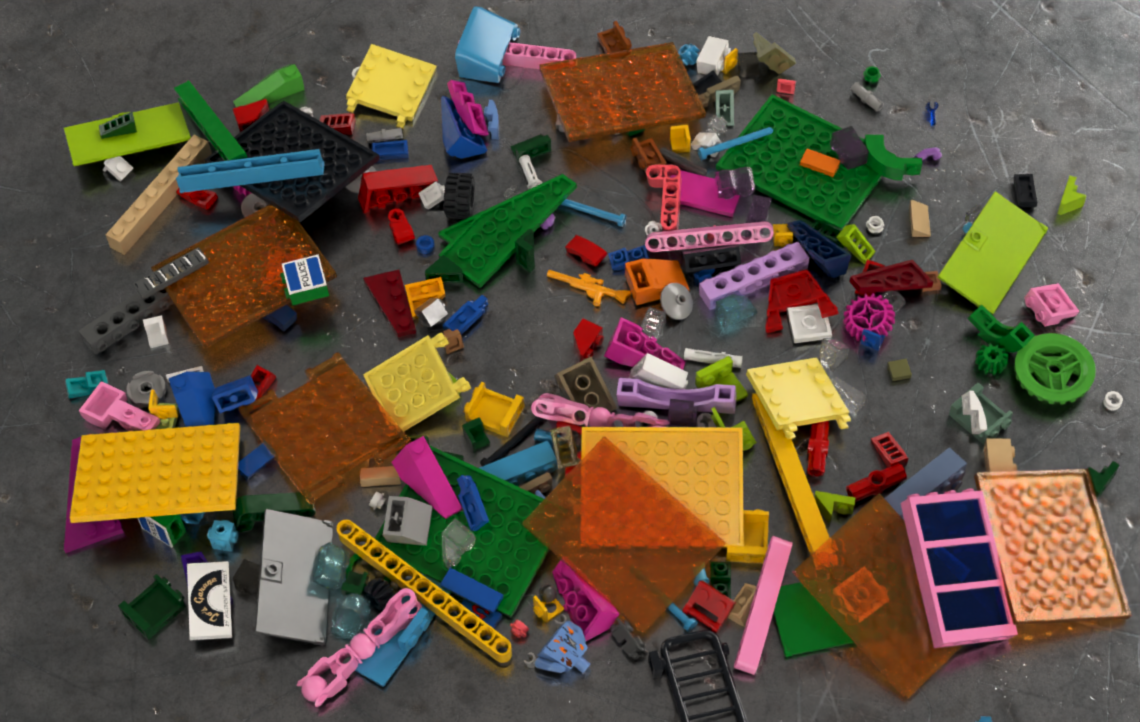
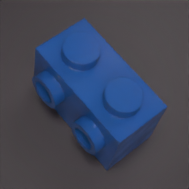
(235, 394)

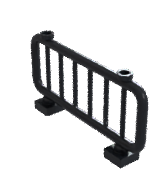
(658, 664)

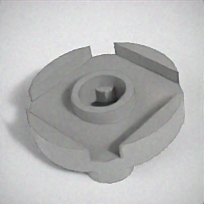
(138, 384)

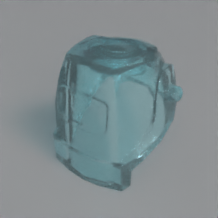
(350, 616)

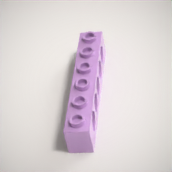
(747, 283)

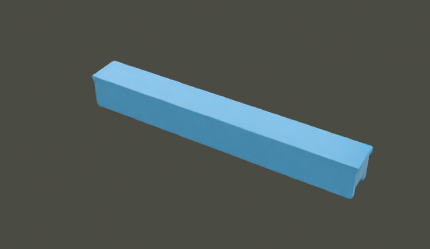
(250, 170)

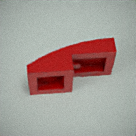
(201, 198)
(587, 250)

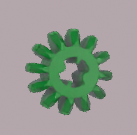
(991, 359)

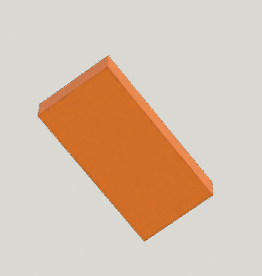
(820, 162)

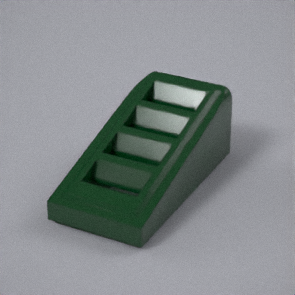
(119, 126)
(833, 230)

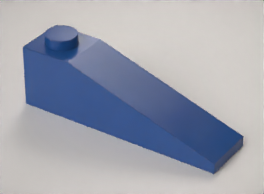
(456, 135)
(194, 397)

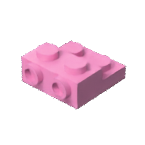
(1050, 304)

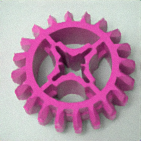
(855, 316)

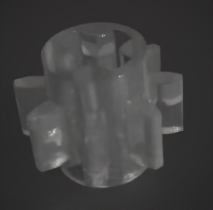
(716, 125)

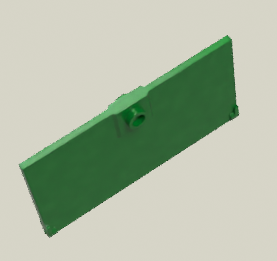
(805, 623)

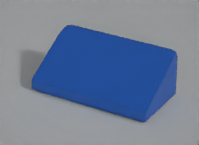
(254, 461)

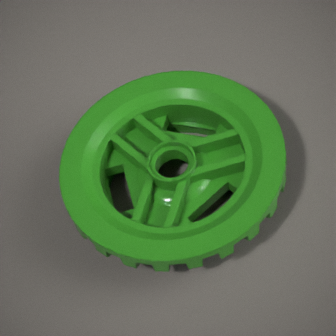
(1067, 355)

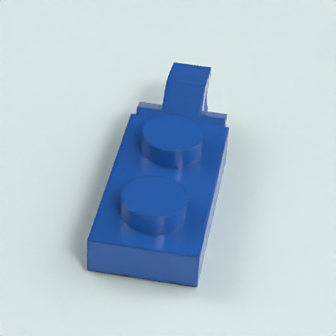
(466, 315)
(472, 503)

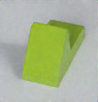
(1071, 199)
(832, 502)

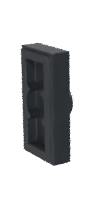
(706, 82)
(1025, 190)

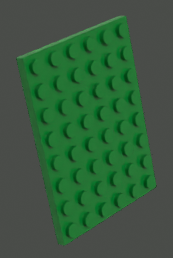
(778, 170)
(504, 550)

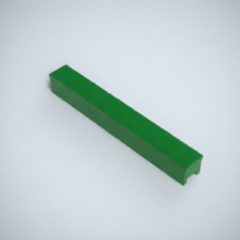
(209, 123)

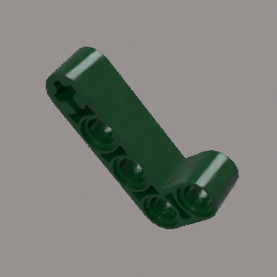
(252, 508)

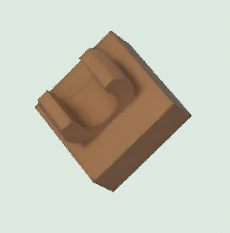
(454, 339)

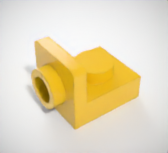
(782, 235)

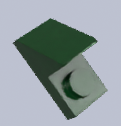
(1101, 480)

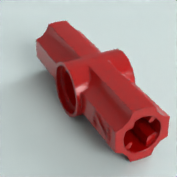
(818, 449)
(886, 478)

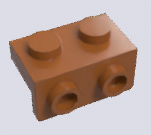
(614, 39)
(647, 153)

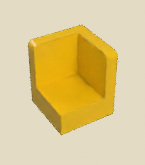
(680, 139)

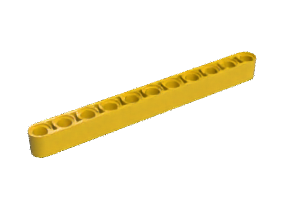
(794, 480)
(426, 598)

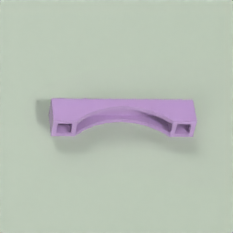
(645, 395)

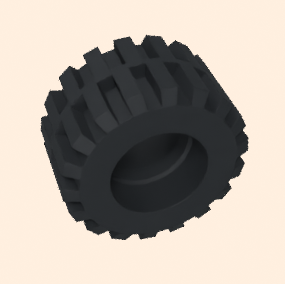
(459, 195)

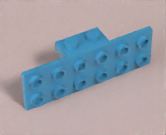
(390, 655)

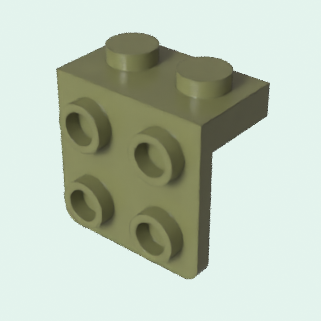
(772, 54)

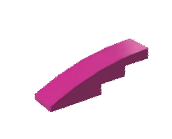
(467, 108)

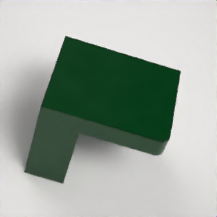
(475, 435)
(355, 583)

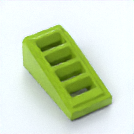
(847, 236)

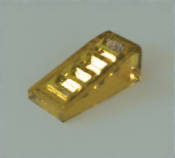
(557, 447)

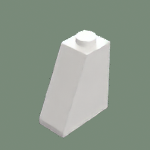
(659, 373)

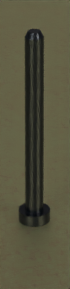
(512, 442)

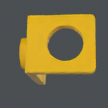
(730, 61)
(161, 411)
(541, 611)

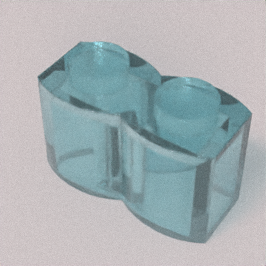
(331, 566)

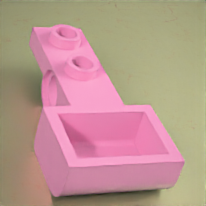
(110, 404)

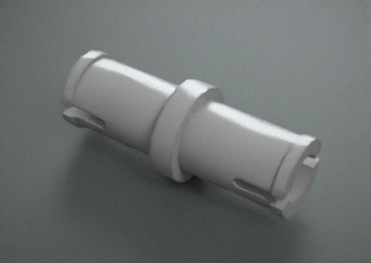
(866, 96)
(384, 135)

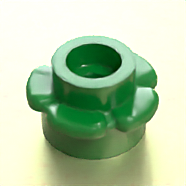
(872, 74)

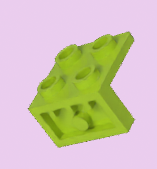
(722, 374)

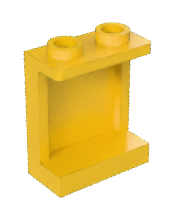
(494, 409)
(755, 538)

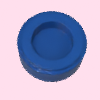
(425, 244)

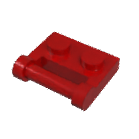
(712, 601)

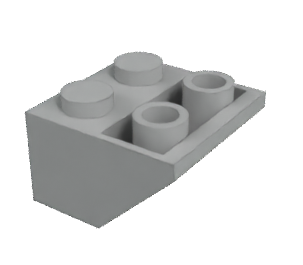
(407, 521)

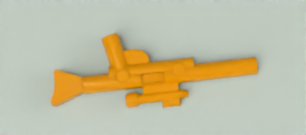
(592, 290)

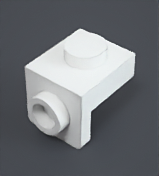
(705, 140)
(118, 167)

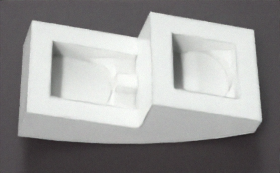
(972, 407)

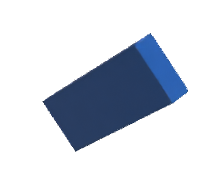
(471, 590)

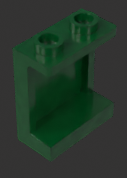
(153, 607)

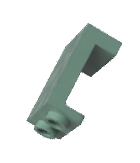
(995, 417)

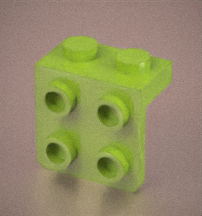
(748, 439)

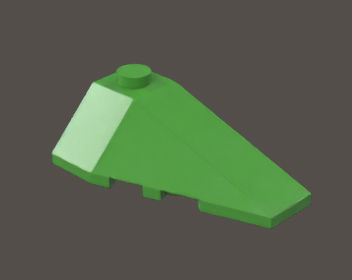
(274, 86)

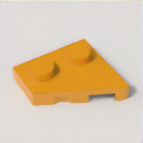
(422, 291)

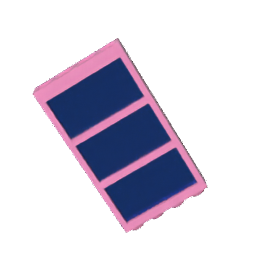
(957, 568)

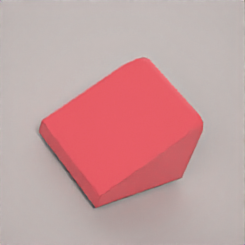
(786, 86)

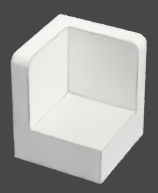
(156, 331)

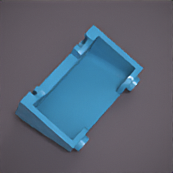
(484, 45)

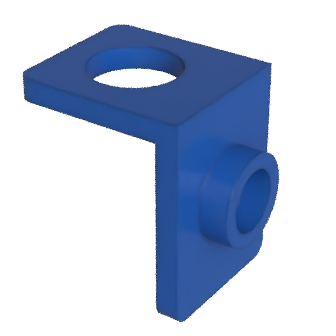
(872, 339)

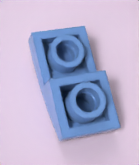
(492, 119)

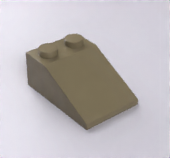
(585, 386)

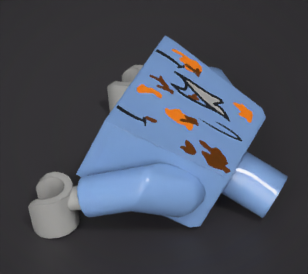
(562, 649)

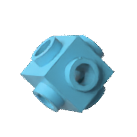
(223, 535)

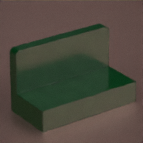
(532, 147)
(525, 251)

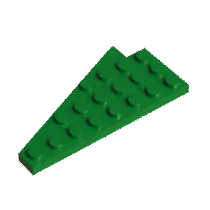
(489, 238)

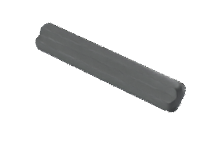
(683, 162)

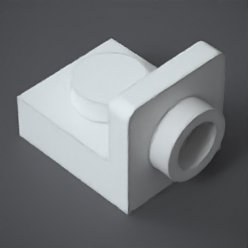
(432, 195)

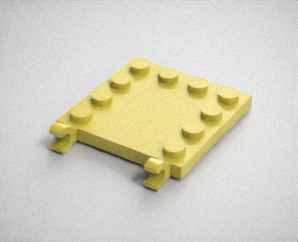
(390, 83)
(415, 382)
(798, 395)

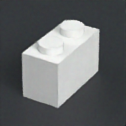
(712, 55)

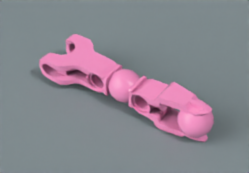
(564, 410)
(362, 646)

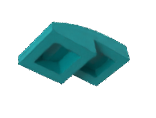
(84, 385)

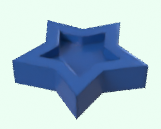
(704, 274)

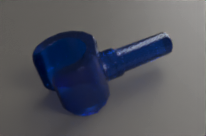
(932, 112)

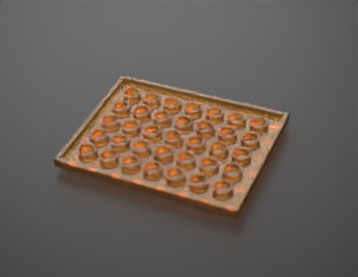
(621, 91)
(242, 274)
(624, 534)
(1052, 547)
(874, 594)

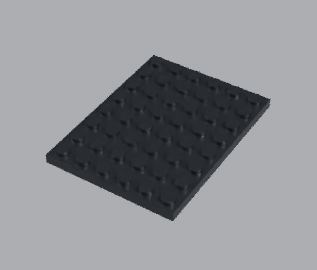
(292, 130)

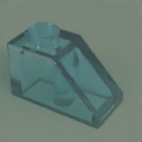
(734, 309)

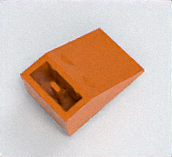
(649, 277)

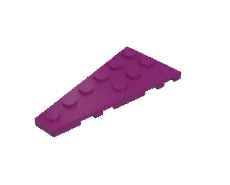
(84, 533)

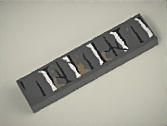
(170, 273)

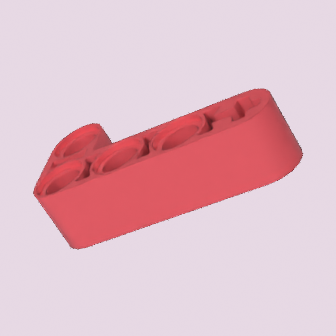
(668, 200)

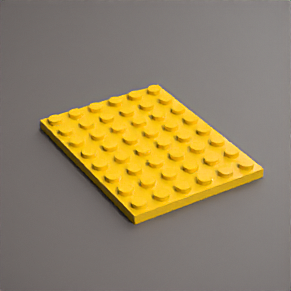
(693, 464)
(156, 473)

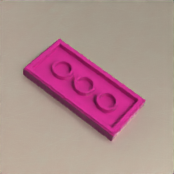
(701, 193)

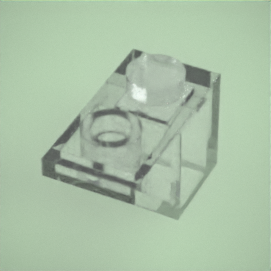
(832, 353)
(455, 542)

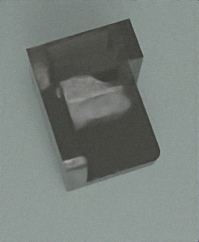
(748, 65)

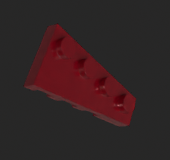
(895, 277)
(392, 299)

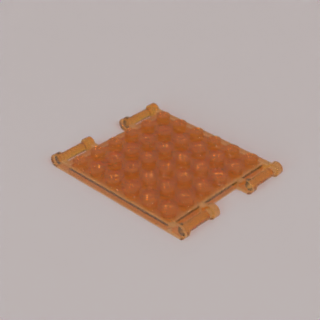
(324, 428)

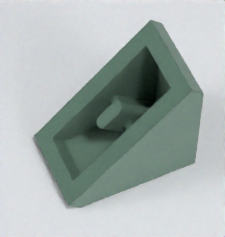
(725, 105)

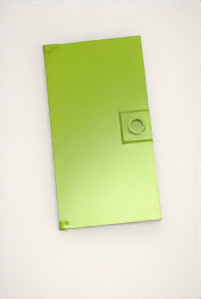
(154, 128)
(992, 253)

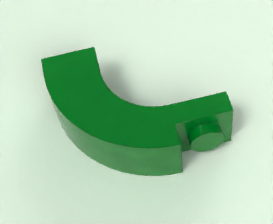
(886, 164)
(996, 333)

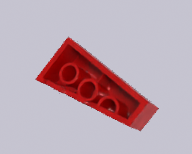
(394, 185)

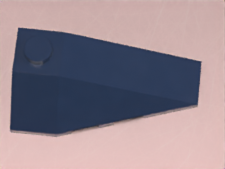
(823, 251)

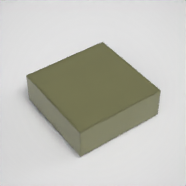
(899, 370)

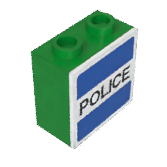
(304, 280)
(165, 528)

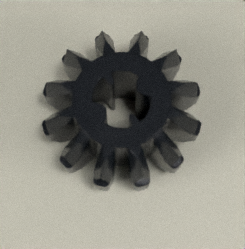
(379, 593)

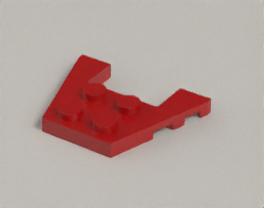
(795, 291)

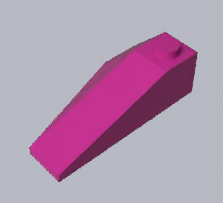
(630, 345)
(422, 472)
(584, 603)

